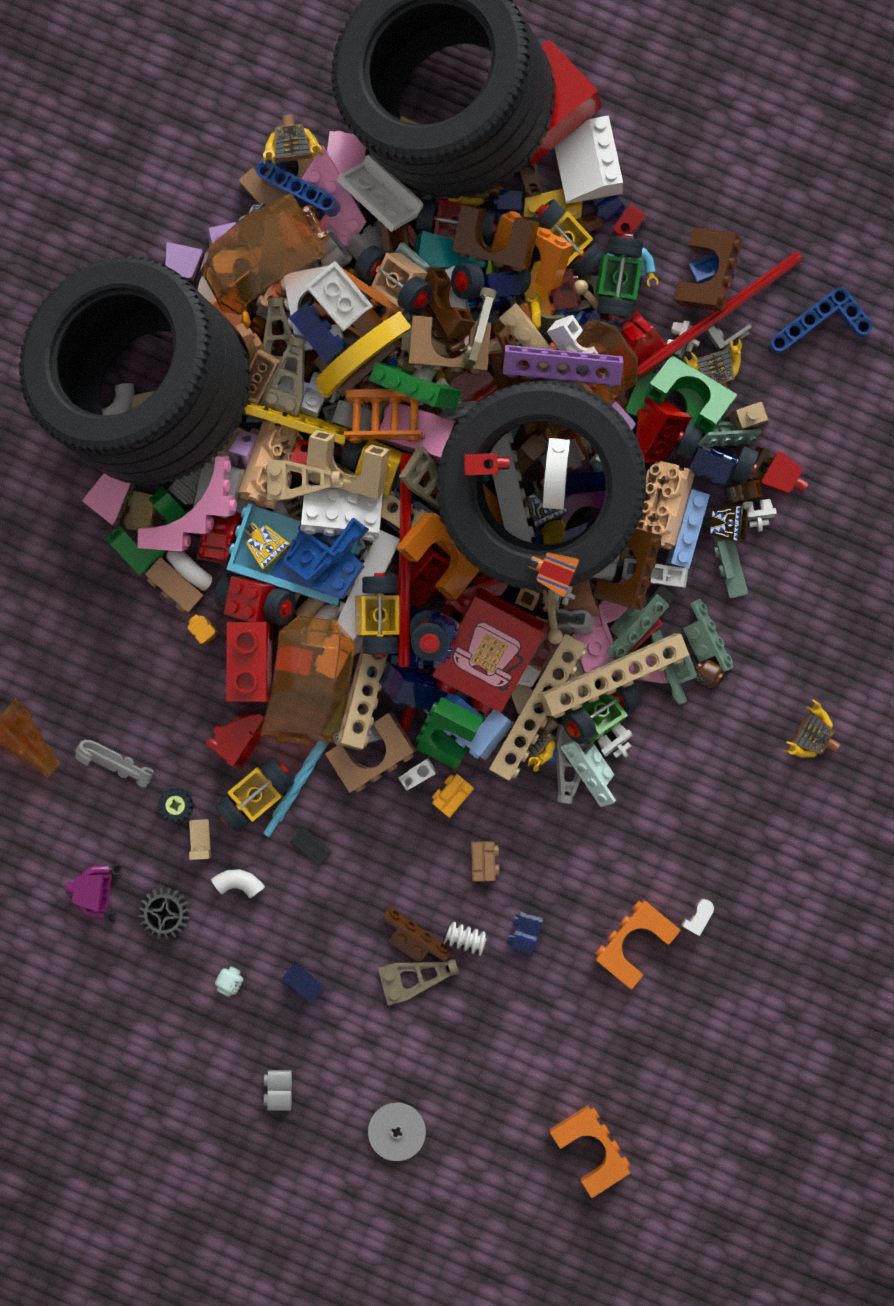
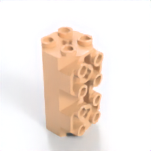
(271, 445)
(665, 501)

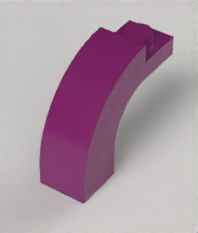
(582, 500)

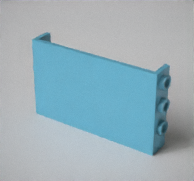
(245, 564)

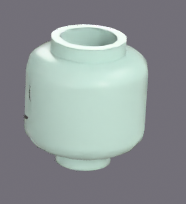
(229, 981)

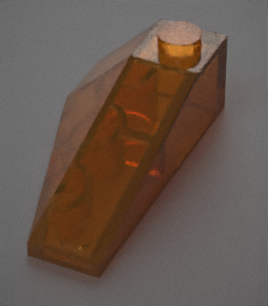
(24, 739)

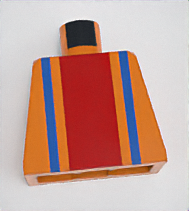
(555, 571)

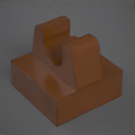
(591, 223)

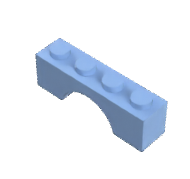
(683, 551)

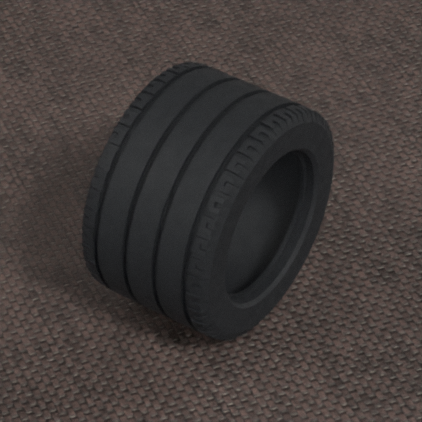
(477, 145)
(88, 325)
(463, 497)

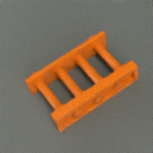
(375, 298)
(376, 397)

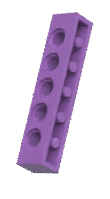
(554, 358)

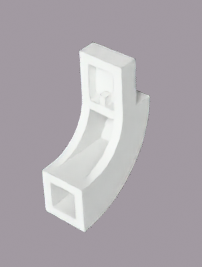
(556, 473)
(660, 575)

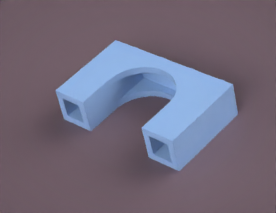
(488, 734)

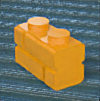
(202, 629)
(452, 795)

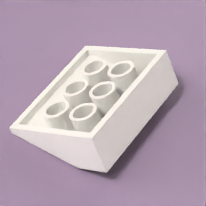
(589, 162)

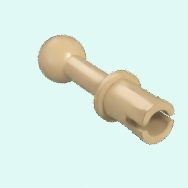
(581, 288)
(554, 635)

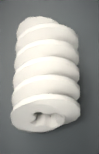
(465, 938)

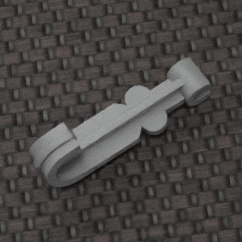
(91, 750)

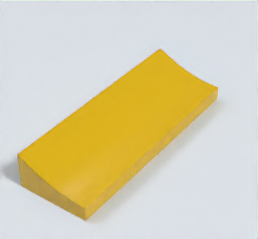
(303, 423)

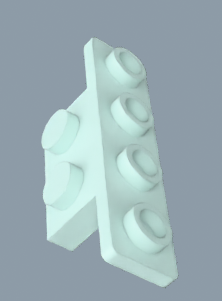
(592, 770)

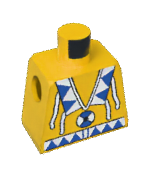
(265, 545)

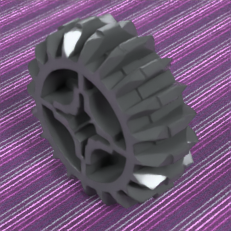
(155, 911)

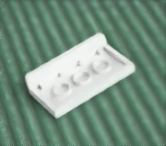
(381, 193)
(333, 509)

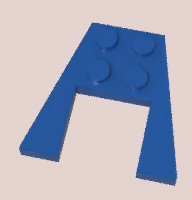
(312, 557)
(334, 580)

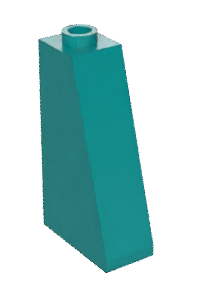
(438, 251)

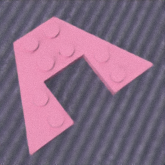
(350, 219)
(601, 640)

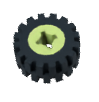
(182, 805)

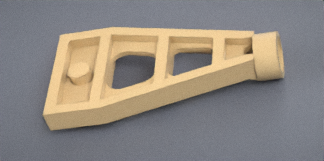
(278, 480)

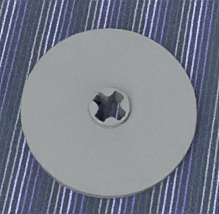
(383, 1139)

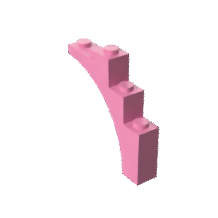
(198, 520)

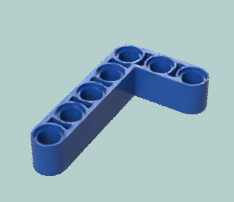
(292, 182)
(818, 317)

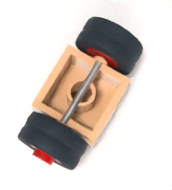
(395, 278)

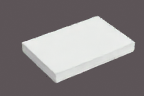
(338, 296)

